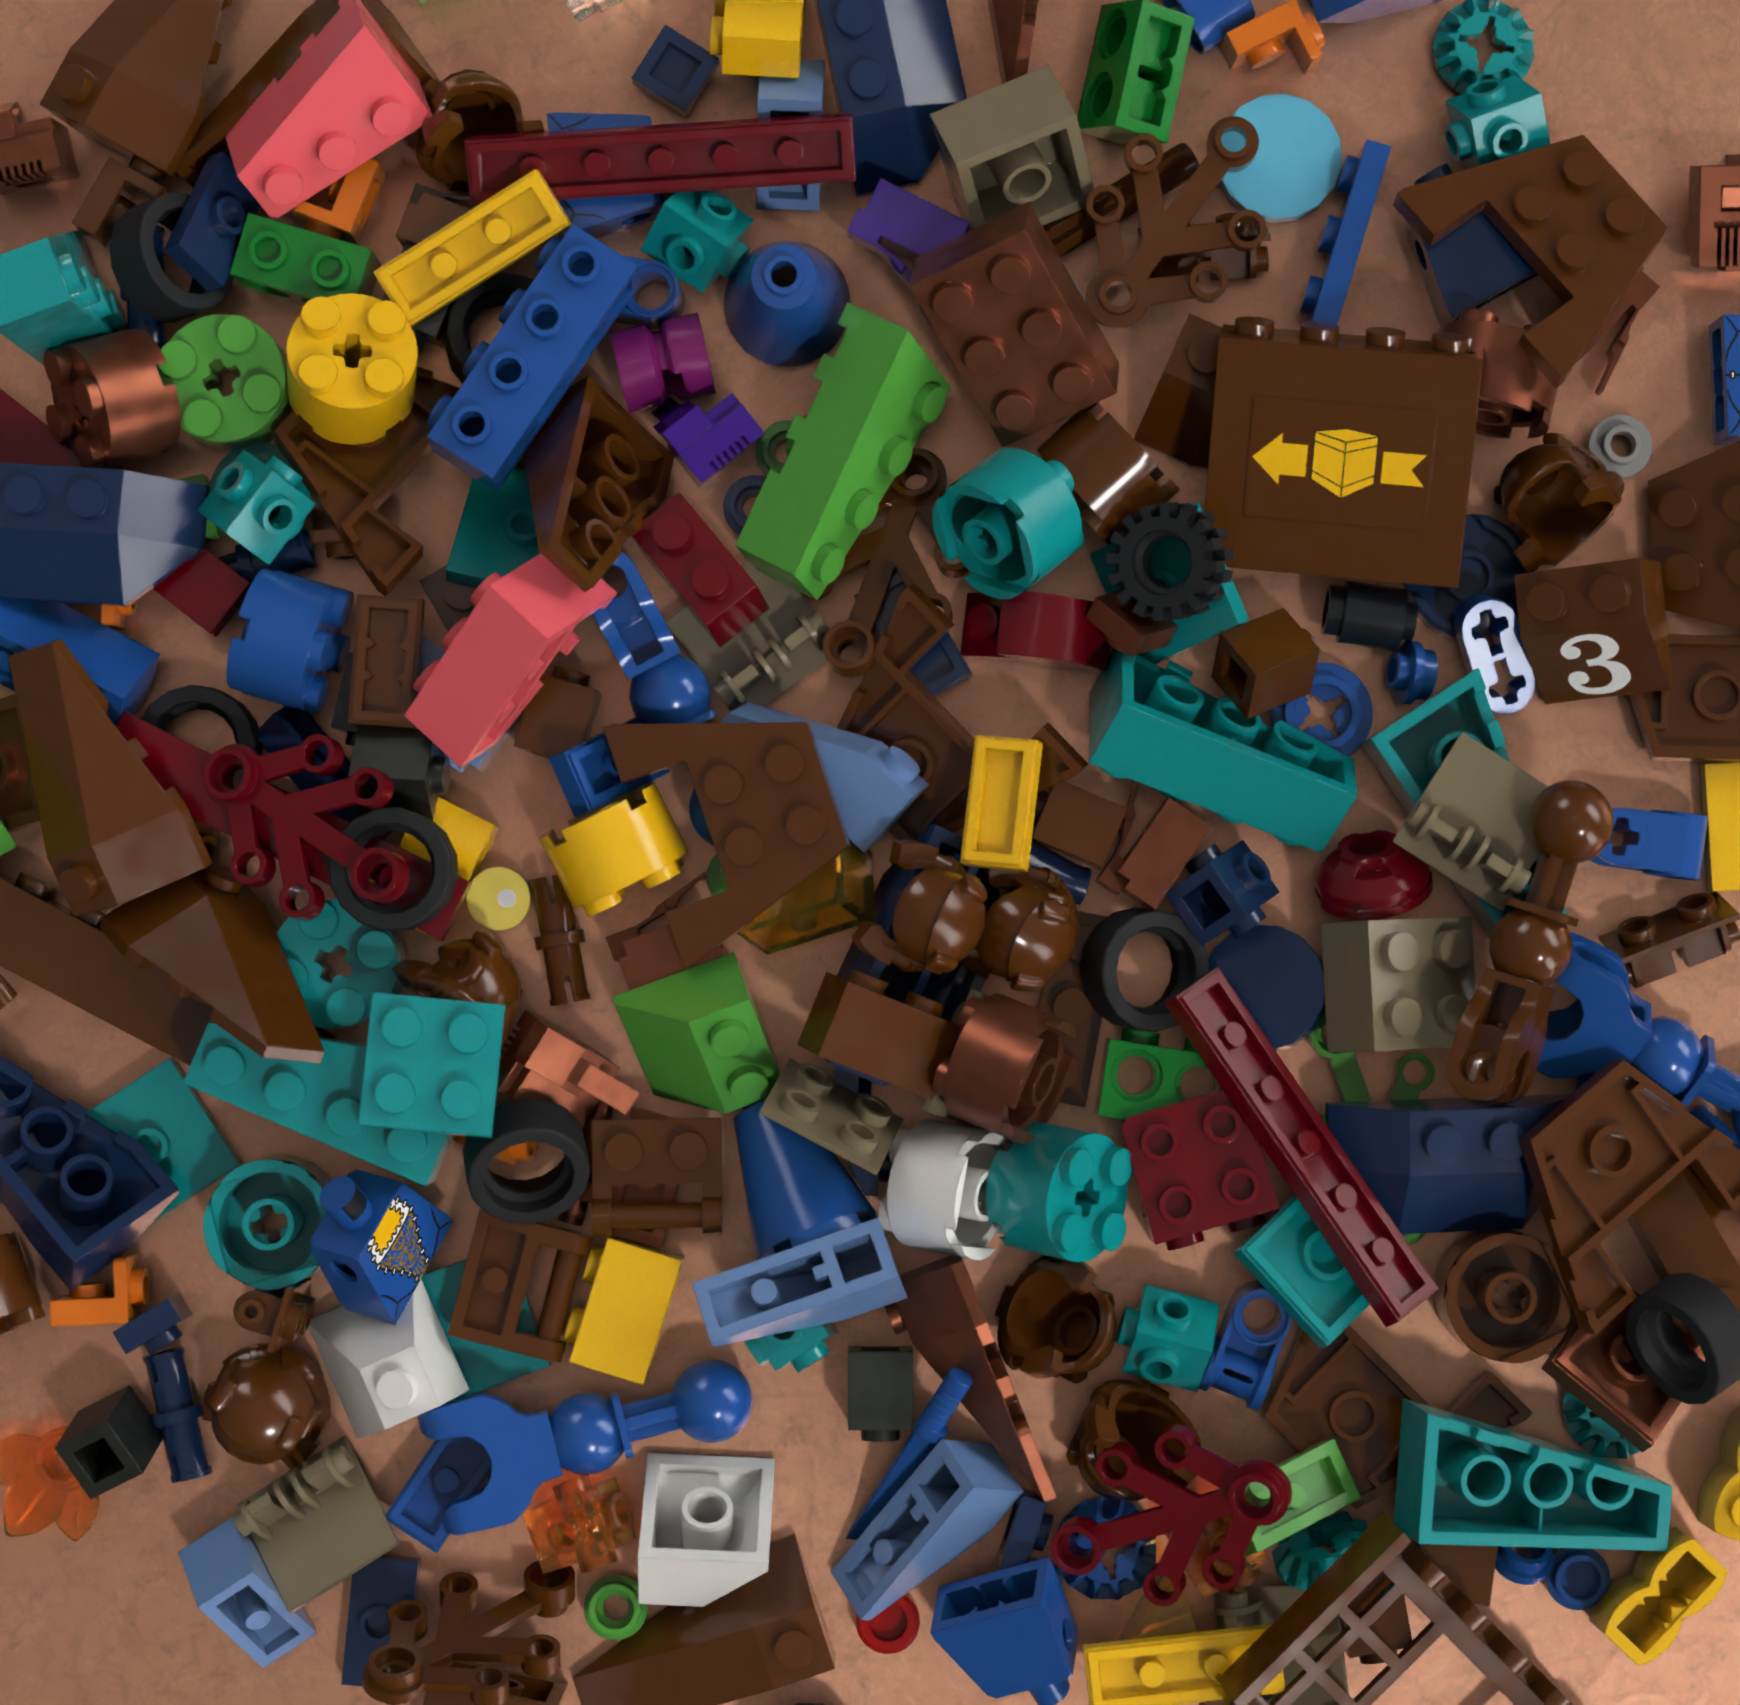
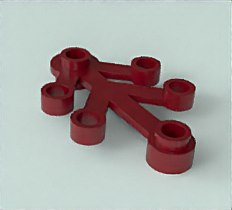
(297, 820)
(1180, 1512)

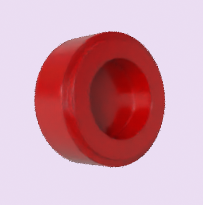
(892, 1628)

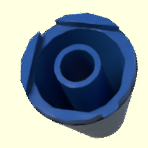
(786, 303)
(792, 1185)

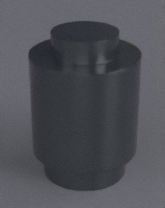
(1368, 615)

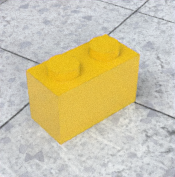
(624, 1308)

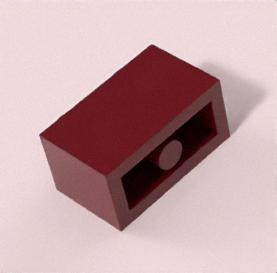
(700, 570)

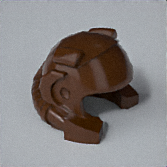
(463, 107)
(1556, 499)
(935, 915)
(1026, 930)
(467, 972)
(1056, 1321)
(268, 1405)
(1131, 1415)

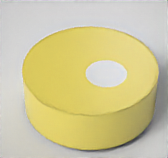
(499, 898)

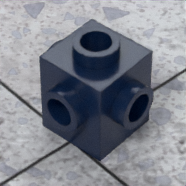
(1223, 892)

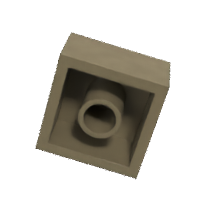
(1014, 149)
(1396, 982)

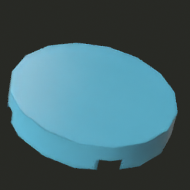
(1294, 159)

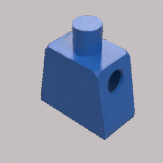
(1010, 1631)

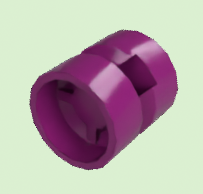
(662, 362)

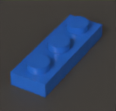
(1344, 234)

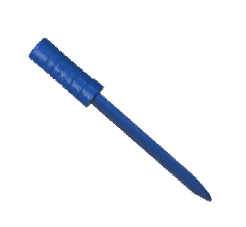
(927, 1433)

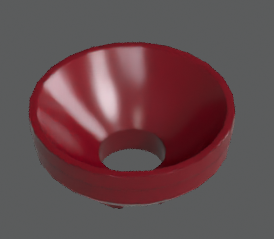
(1371, 878)

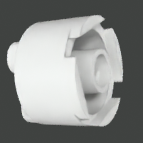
(940, 1188)

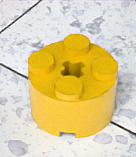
(351, 367)
(615, 849)

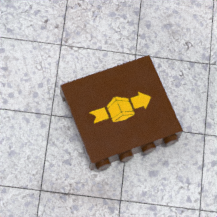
(1343, 450)

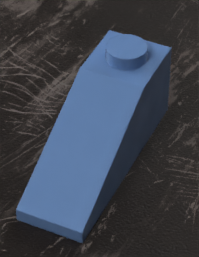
(865, 775)
(802, 1286)
(927, 1524)

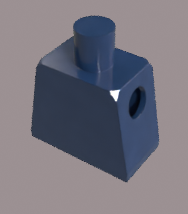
(1468, 264)

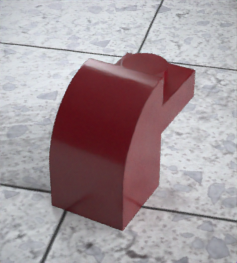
(1034, 629)

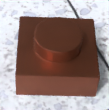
(1127, 630)

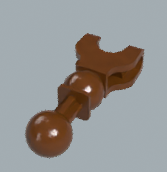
(1529, 950)

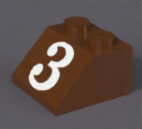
(1595, 630)

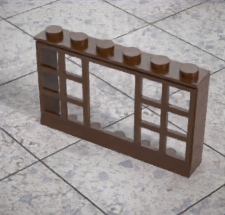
(1451, 1612)

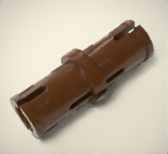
(559, 942)

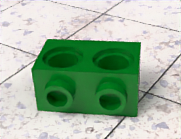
(1134, 71)
(300, 263)
(1167, 1070)

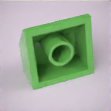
(701, 1037)

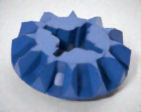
(1350, 719)
(1131, 1563)

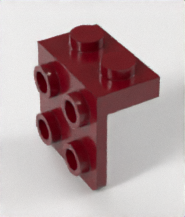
(1197, 1169)

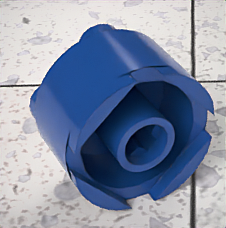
(290, 640)

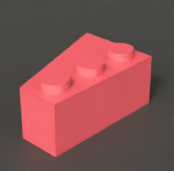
(327, 113)
(500, 656)

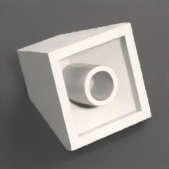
(385, 1368)
(703, 1527)

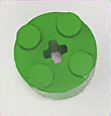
(198, 360)

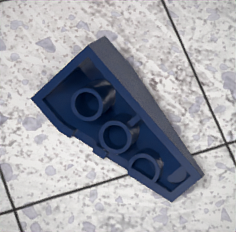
(72, 1180)

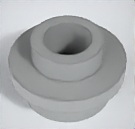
(1641, 444)

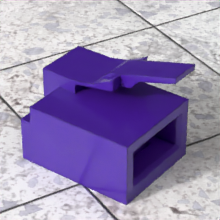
(903, 226)
(708, 440)

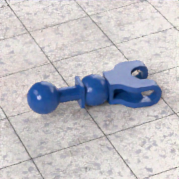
(663, 683)
(1619, 1025)
(580, 1435)

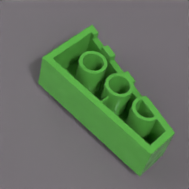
(843, 453)

